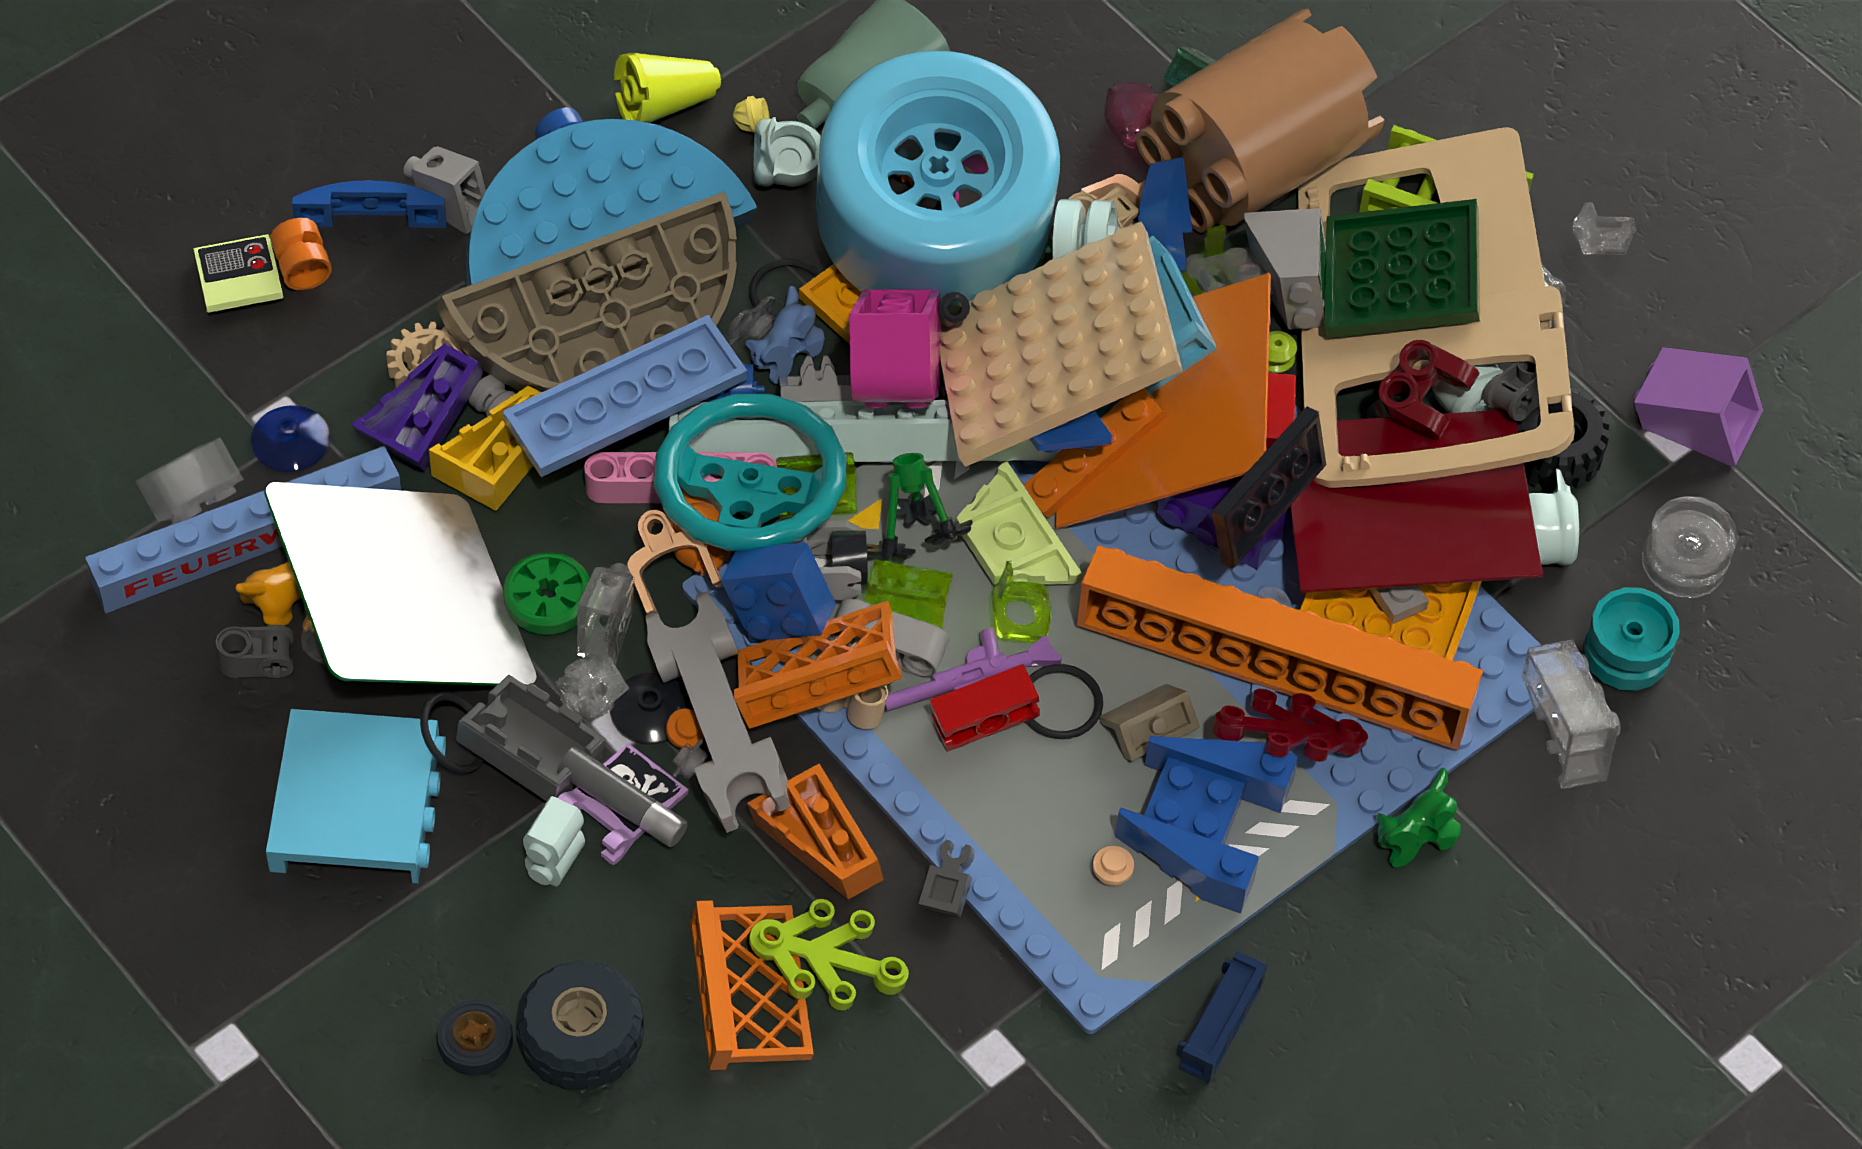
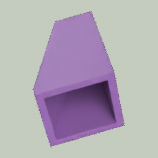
(1700, 402)

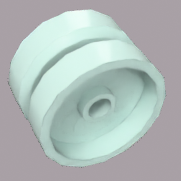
(1075, 229)

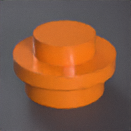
(684, 728)

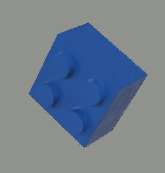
(778, 592)

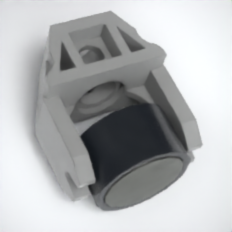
(848, 553)

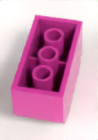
(895, 347)

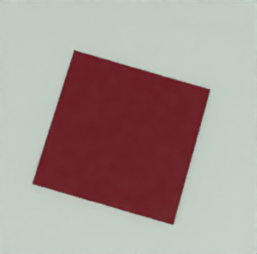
(1418, 529)

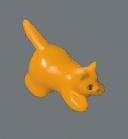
(272, 592)

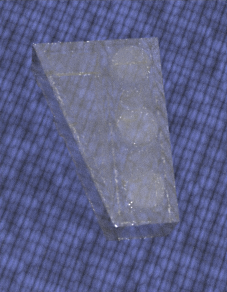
(1574, 711)

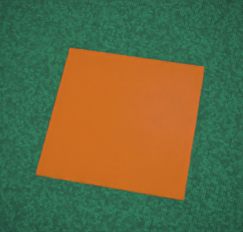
(1212, 411)

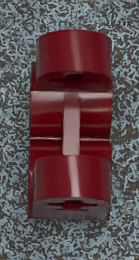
(1442, 367)

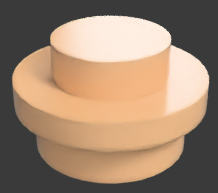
(1113, 865)

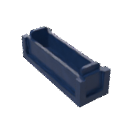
(1222, 1017)

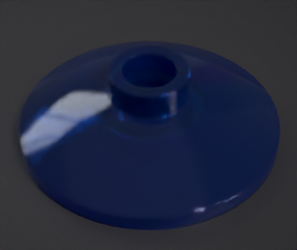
(290, 450)

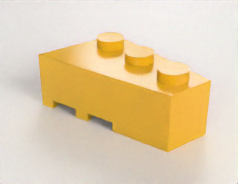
(484, 458)

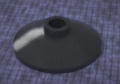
(643, 721)

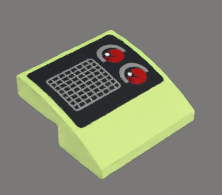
(238, 273)

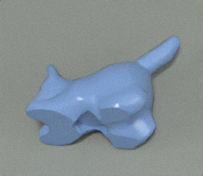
(790, 335)

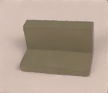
(1158, 713)

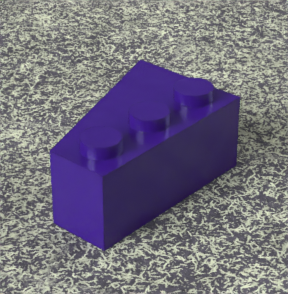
(422, 406)
(1193, 513)

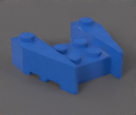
(1196, 808)

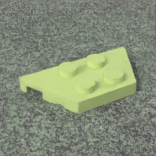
(1015, 530)

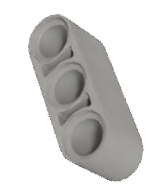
(917, 643)

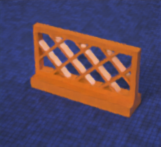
(830, 677)
(716, 996)

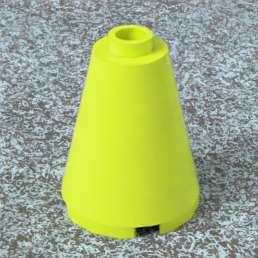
(662, 85)

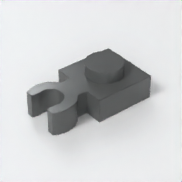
(948, 886)

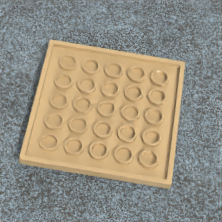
(1057, 344)

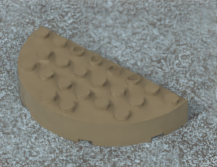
(598, 297)

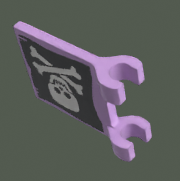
(644, 775)

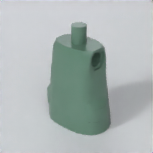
(877, 35)

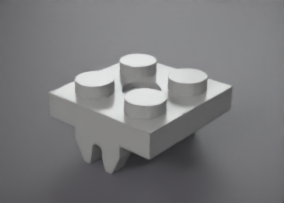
(816, 384)

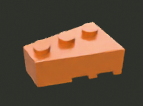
(820, 833)

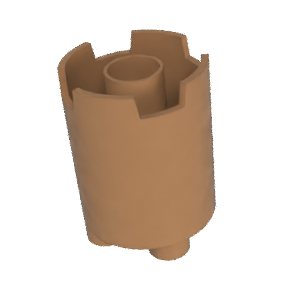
(1263, 119)

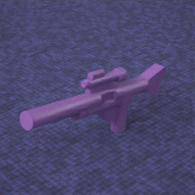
(980, 664)

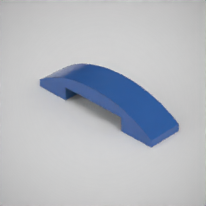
(371, 198)

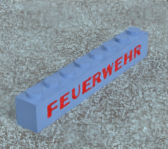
(216, 537)

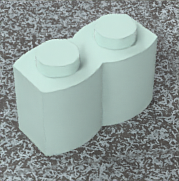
(553, 842)

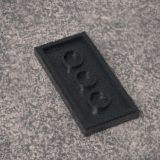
(1269, 488)

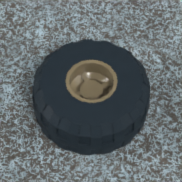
(580, 1025)

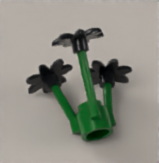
(911, 476)

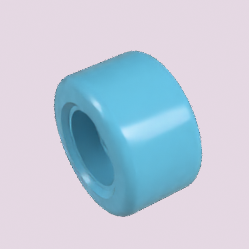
(926, 121)

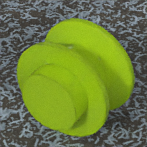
(1281, 351)

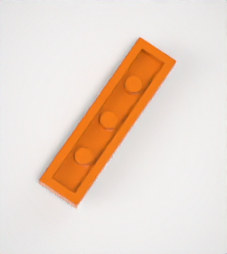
(1079, 466)

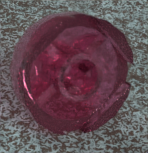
(1129, 110)

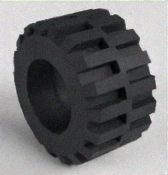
(1582, 456)

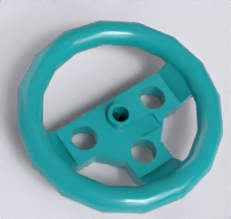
(747, 486)

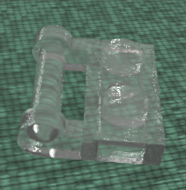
(1231, 267)

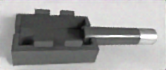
(553, 751)

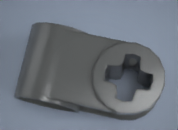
(1514, 390)
(256, 652)

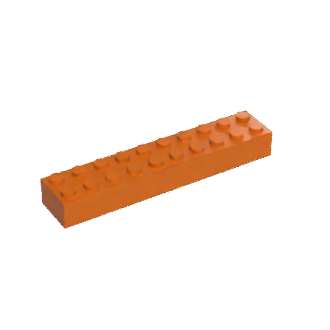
(1278, 646)

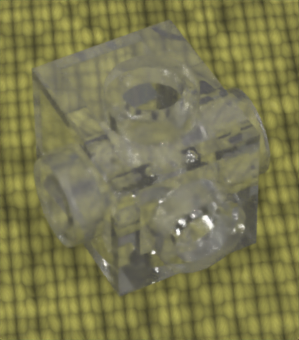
(591, 686)

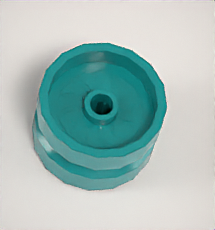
(1631, 638)

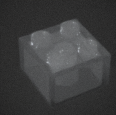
(192, 478)

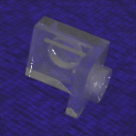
(1602, 233)

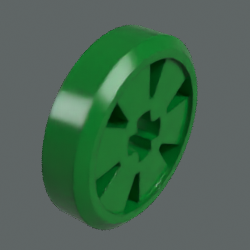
(542, 572)

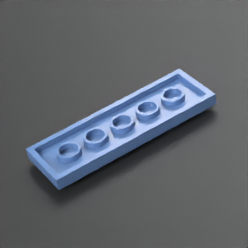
(624, 395)

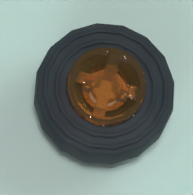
(474, 1022)

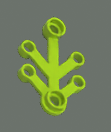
(822, 954)

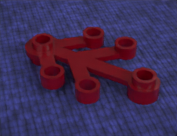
(1289, 729)

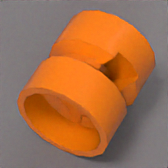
(300, 254)

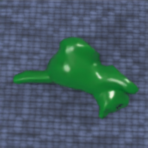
(1423, 822)

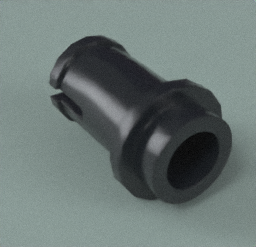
(957, 316)

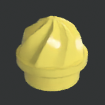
(750, 112)

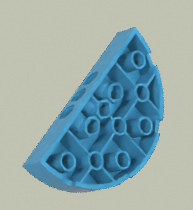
(588, 185)

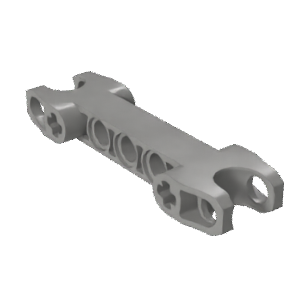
(737, 764)

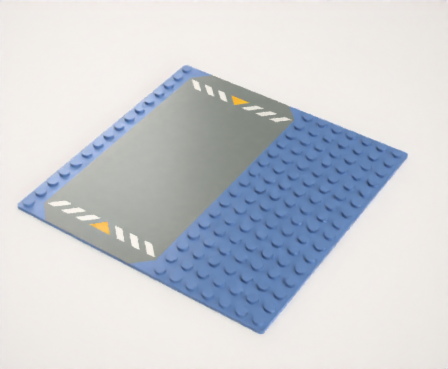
(1049, 804)

